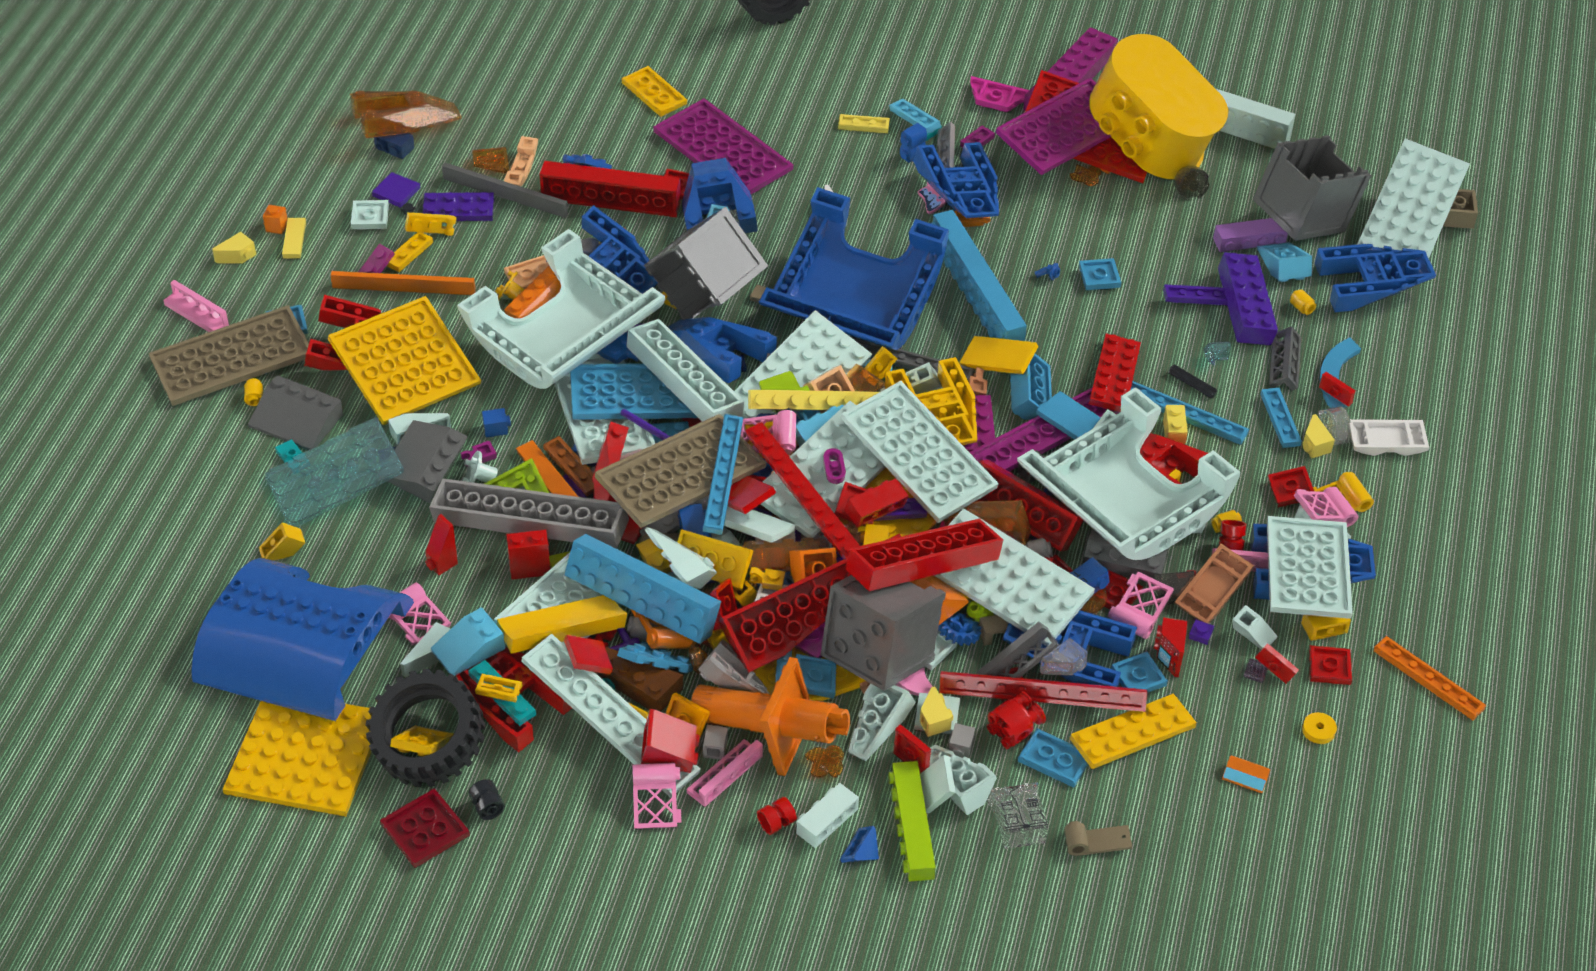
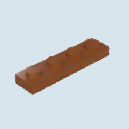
(570, 464)

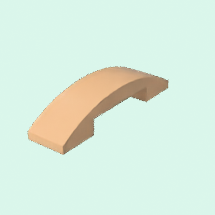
(523, 161)

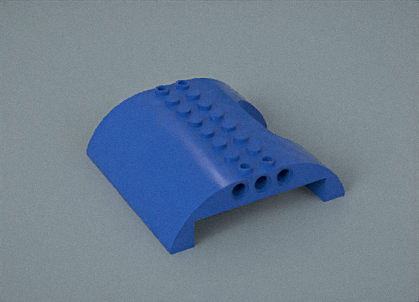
(855, 288)
(289, 636)

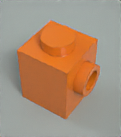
(275, 219)

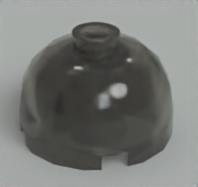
(1191, 182)

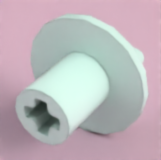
(478, 470)

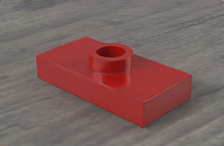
(1337, 389)
(1276, 663)

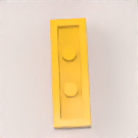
(409, 251)

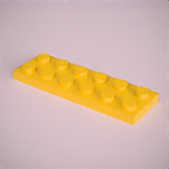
(1132, 731)

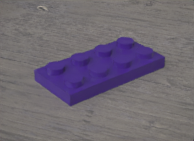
(461, 205)

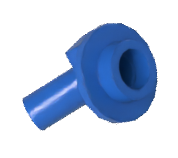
(1052, 270)

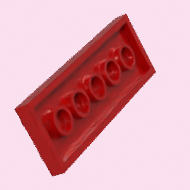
(1114, 372)

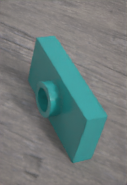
(287, 450)

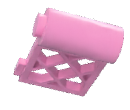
(783, 429)
(1331, 501)
(419, 597)
(1131, 614)
(655, 777)

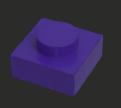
(1201, 632)

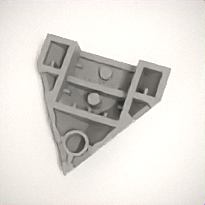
(728, 671)

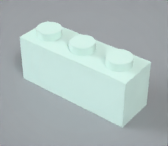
(827, 815)

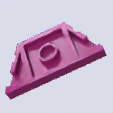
(996, 95)

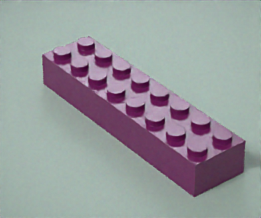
(1083, 58)

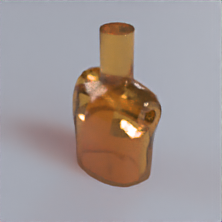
(697, 656)

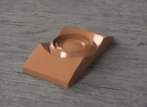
(1214, 584)

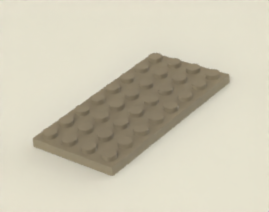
(230, 355)
(673, 472)

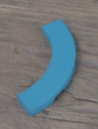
(1333, 362)

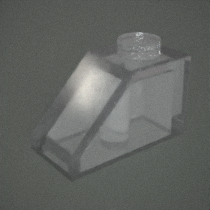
(1065, 659)

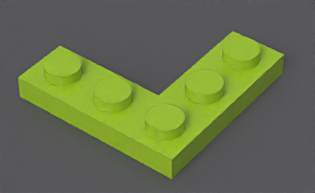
(521, 475)

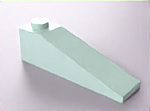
(684, 562)
(879, 718)
(971, 780)

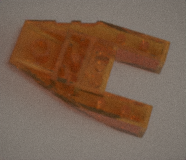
(399, 111)

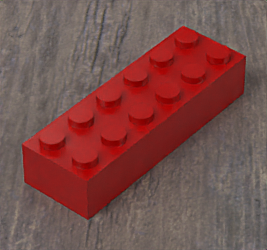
(1046, 515)

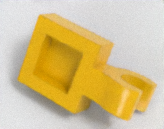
(770, 579)

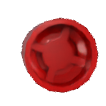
(1232, 534)
(775, 816)

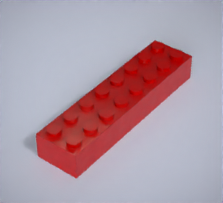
(611, 188)
(923, 554)

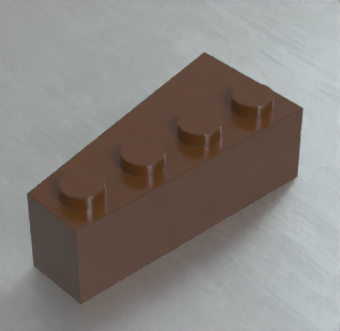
(643, 682)

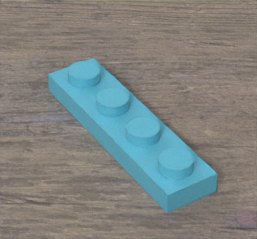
(914, 115)

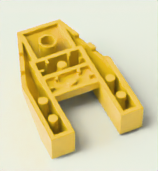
(950, 405)

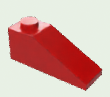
(441, 549)

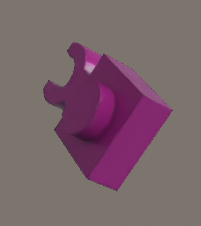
(486, 449)

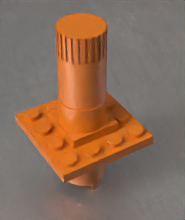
(782, 716)

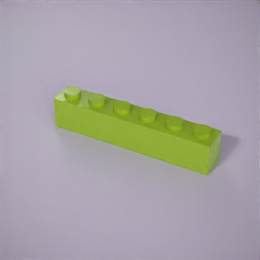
(913, 821)

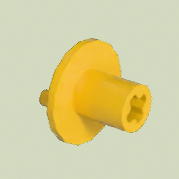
(511, 288)

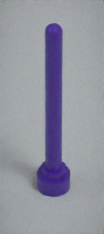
(643, 424)

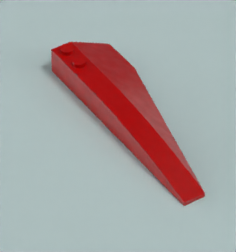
(782, 619)

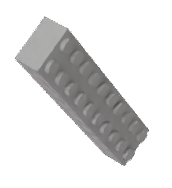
(527, 510)

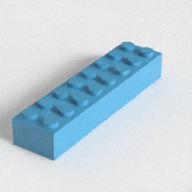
(642, 588)

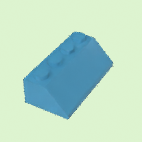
(1031, 389)

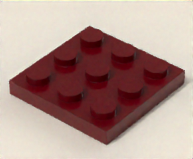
(424, 828)

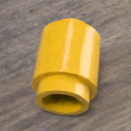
(1302, 302)
(253, 392)
(1229, 515)

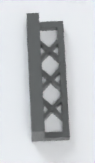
(1290, 357)
(1017, 651)

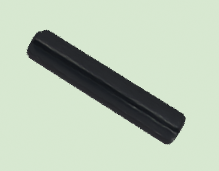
(1193, 381)

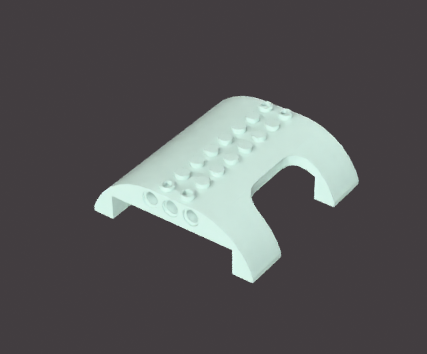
(569, 328)
(1122, 493)

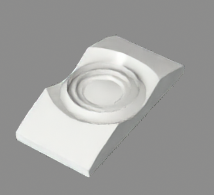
(1388, 436)

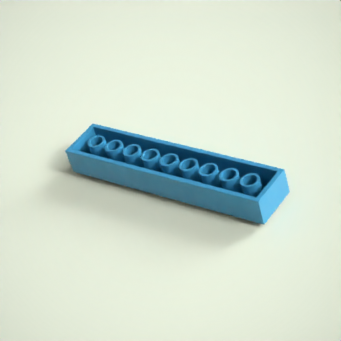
(979, 282)

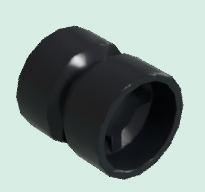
(486, 799)

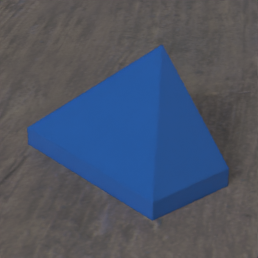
(862, 846)

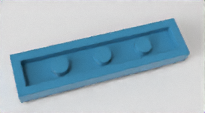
(1280, 417)

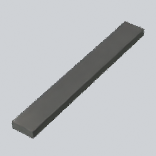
(505, 190)
(907, 359)

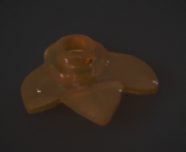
(1088, 176)
(824, 763)

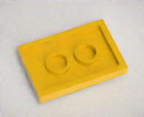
(421, 740)

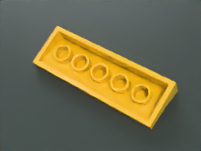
(573, 618)

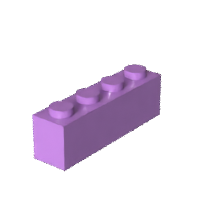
(1248, 234)

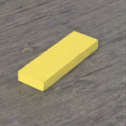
(863, 123)
(294, 238)

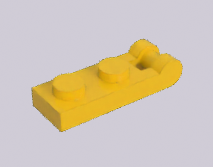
(430, 223)

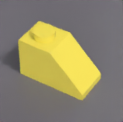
(234, 250)
(1317, 439)

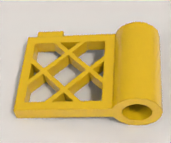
(1352, 490)

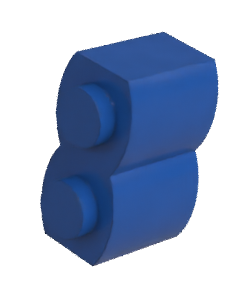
(910, 139)

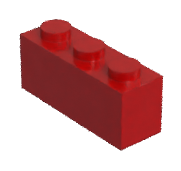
(876, 502)

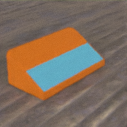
(1246, 774)

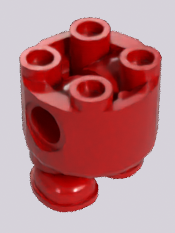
(1013, 720)

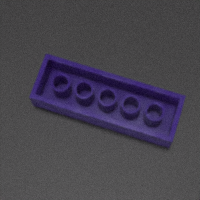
(1247, 299)

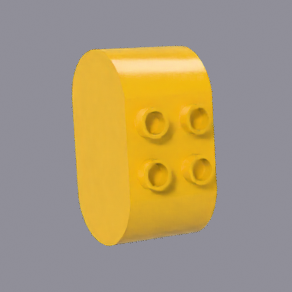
(1157, 105)

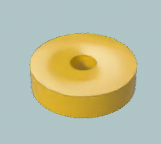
(1316, 735)

